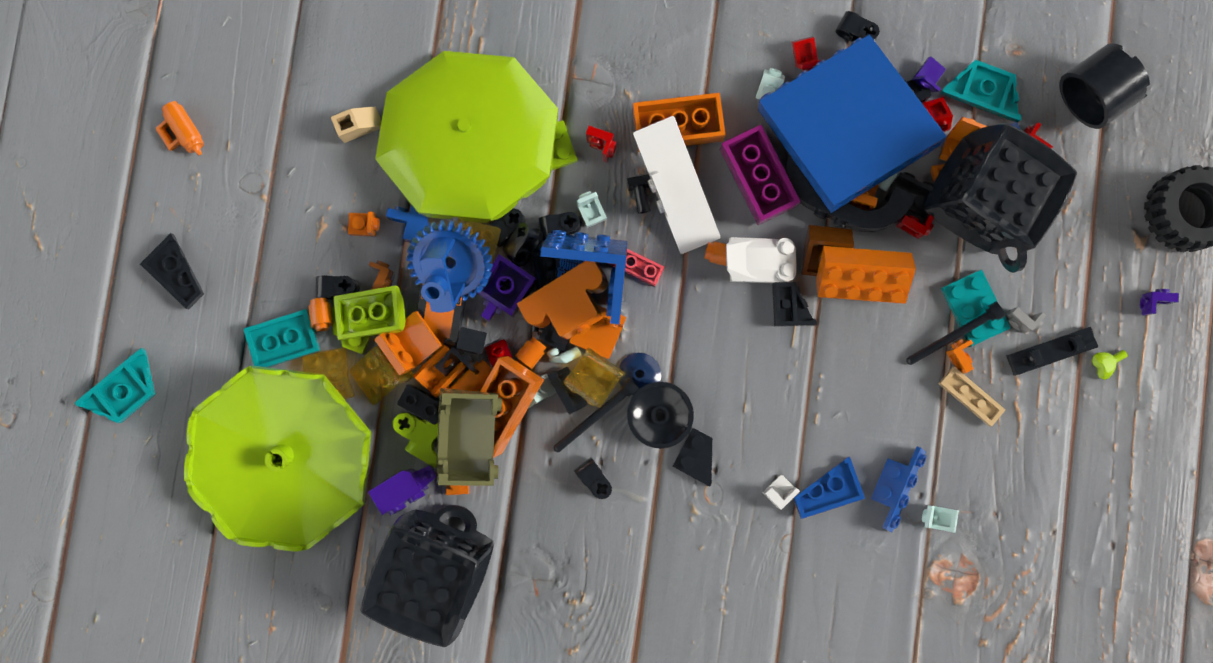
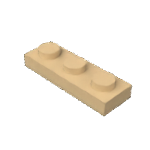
(971, 396)

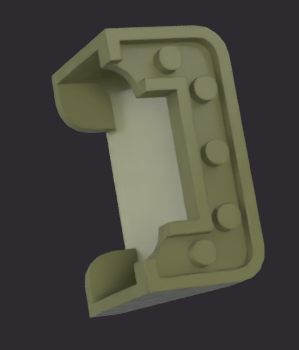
(466, 437)

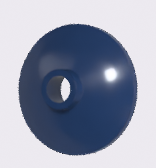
(642, 362)

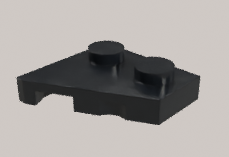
(696, 457)

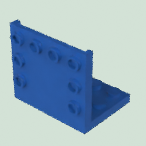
(596, 250)

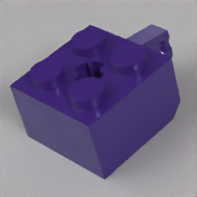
(498, 300)
(402, 488)

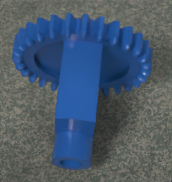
(446, 277)

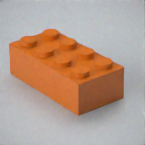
(696, 116)
(865, 274)
(517, 389)

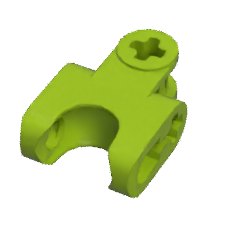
(421, 436)

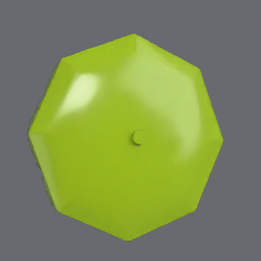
(467, 136)
(277, 458)

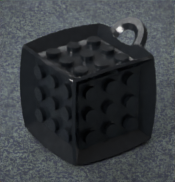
(1001, 191)
(428, 575)

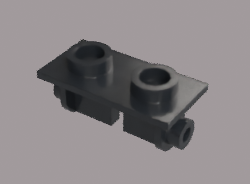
(543, 269)

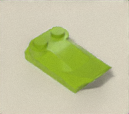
(368, 313)

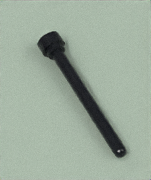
(993, 312)
(628, 389)

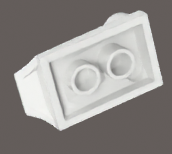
(761, 260)

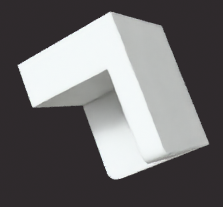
(780, 492)

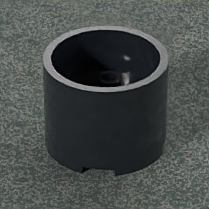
(1104, 86)

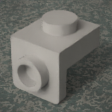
(1022, 321)

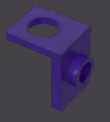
(929, 75)

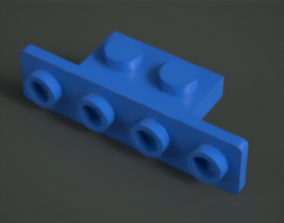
(895, 485)

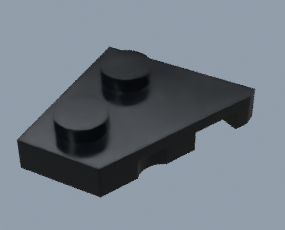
(790, 306)

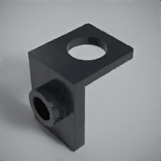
(456, 358)

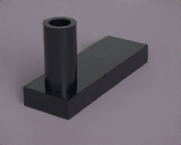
(638, 185)

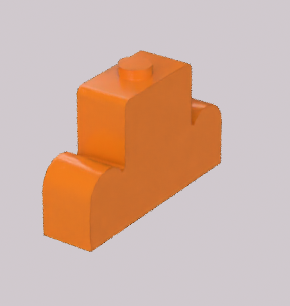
(567, 301)

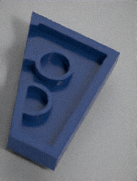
(831, 491)

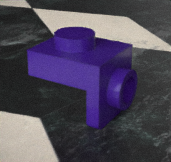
(1149, 300)

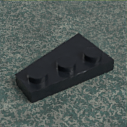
(171, 269)

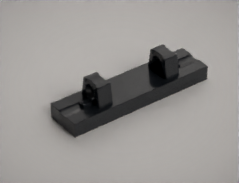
(1052, 351)

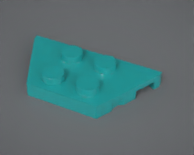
(986, 89)
(121, 390)

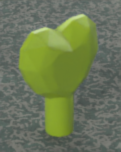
(1107, 363)

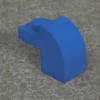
(413, 221)

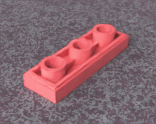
(643, 269)

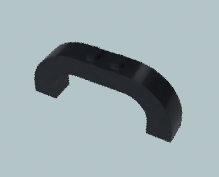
(849, 215)

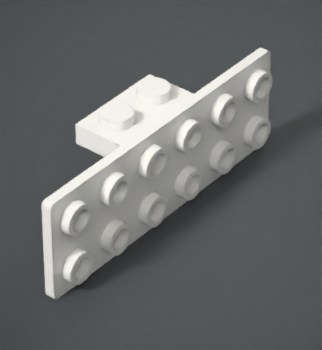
(676, 185)

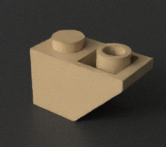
(356, 123)

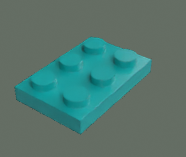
(970, 299)
(282, 339)

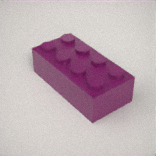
(759, 175)

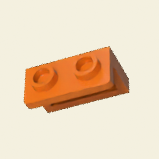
(432, 378)

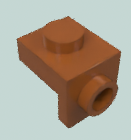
(384, 275)

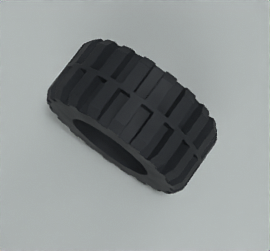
(1164, 209)

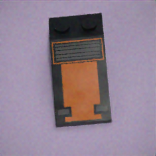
(443, 325)

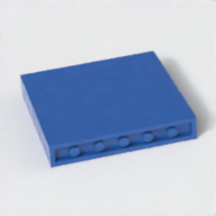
(850, 122)

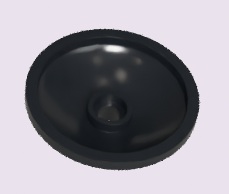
(676, 409)

